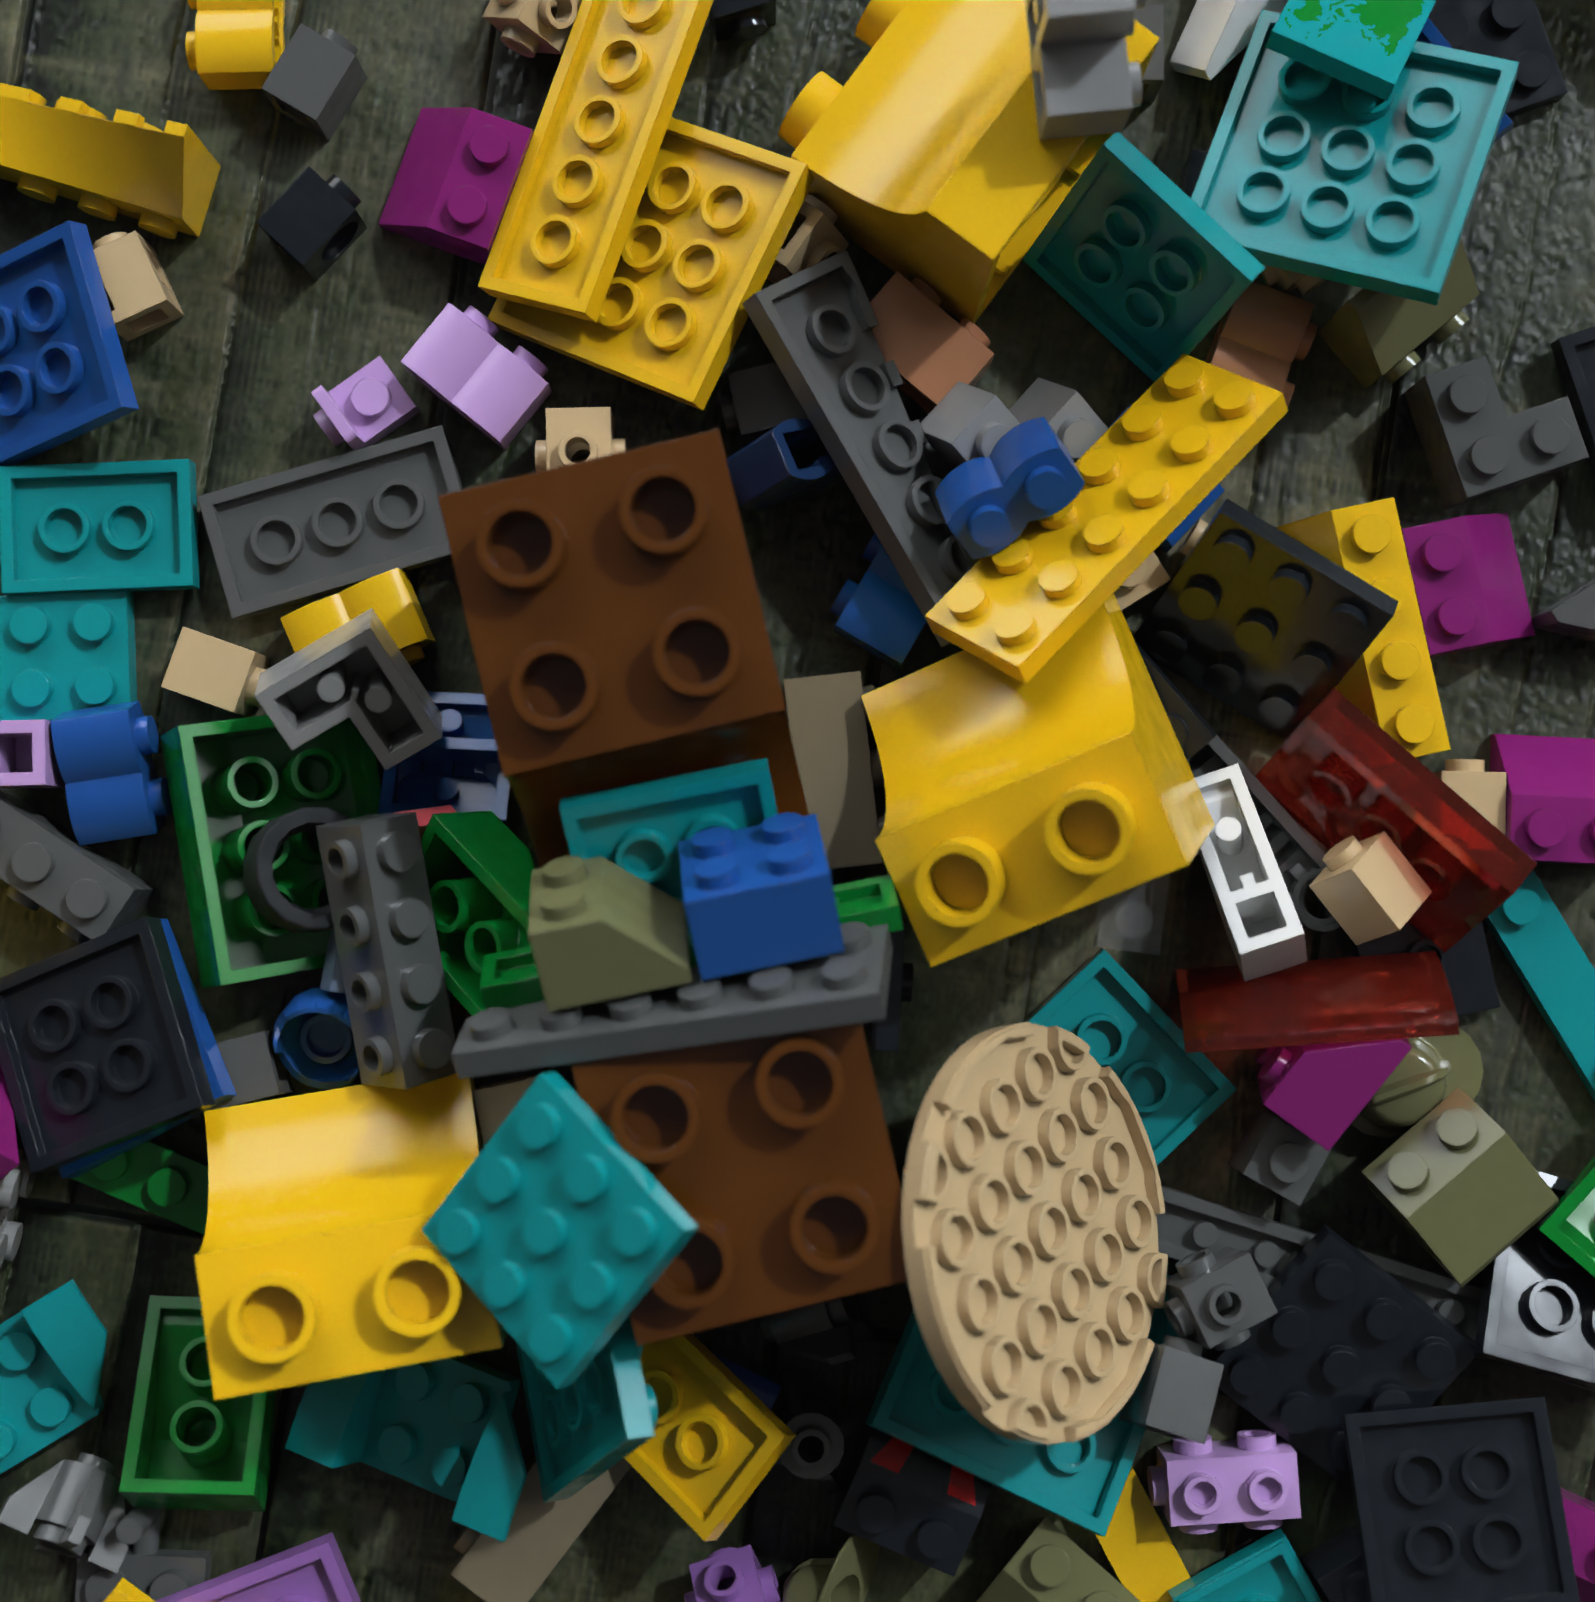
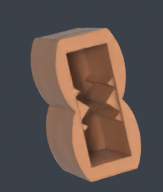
(1263, 337)

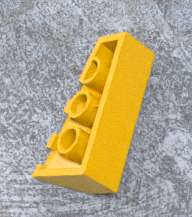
(106, 163)
(1395, 673)

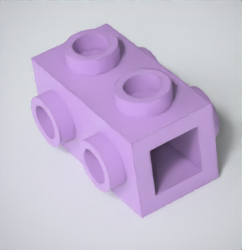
(1226, 1482)

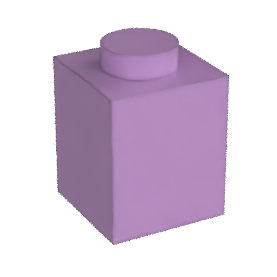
(28, 755)

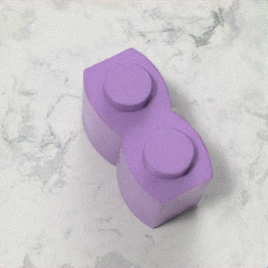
(477, 374)

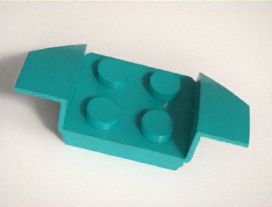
(48, 1372)
(428, 1424)

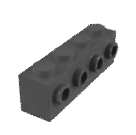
(67, 879)
(388, 949)

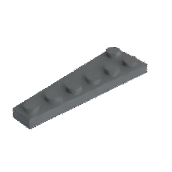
(826, 349)
(738, 1006)

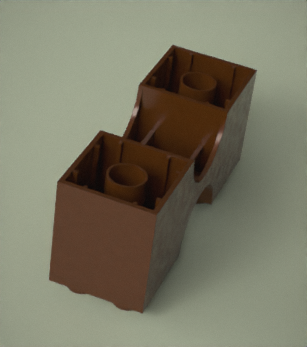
(635, 651)

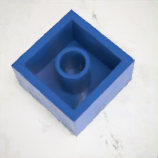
(759, 895)

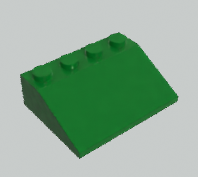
(222, 791)

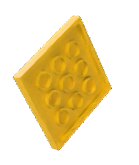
(688, 265)

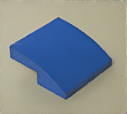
(456, 768)

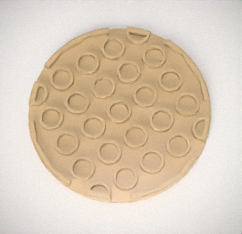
(1033, 1233)

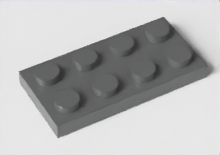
(331, 522)

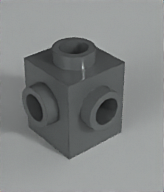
(1217, 1298)

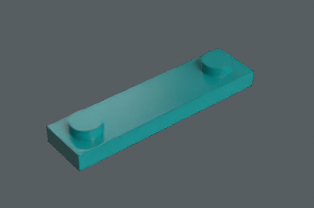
(1551, 970)

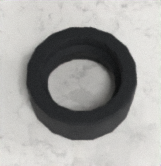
(259, 871)

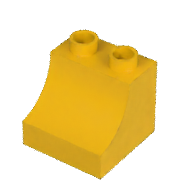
(940, 145)
(1032, 792)
(319, 1239)

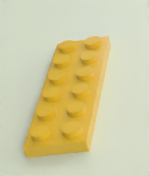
(593, 153)
(1136, 492)

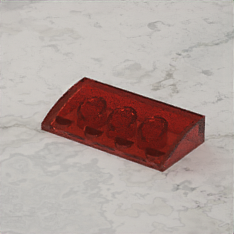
(1353, 779)
(1316, 1003)

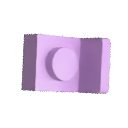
(364, 406)

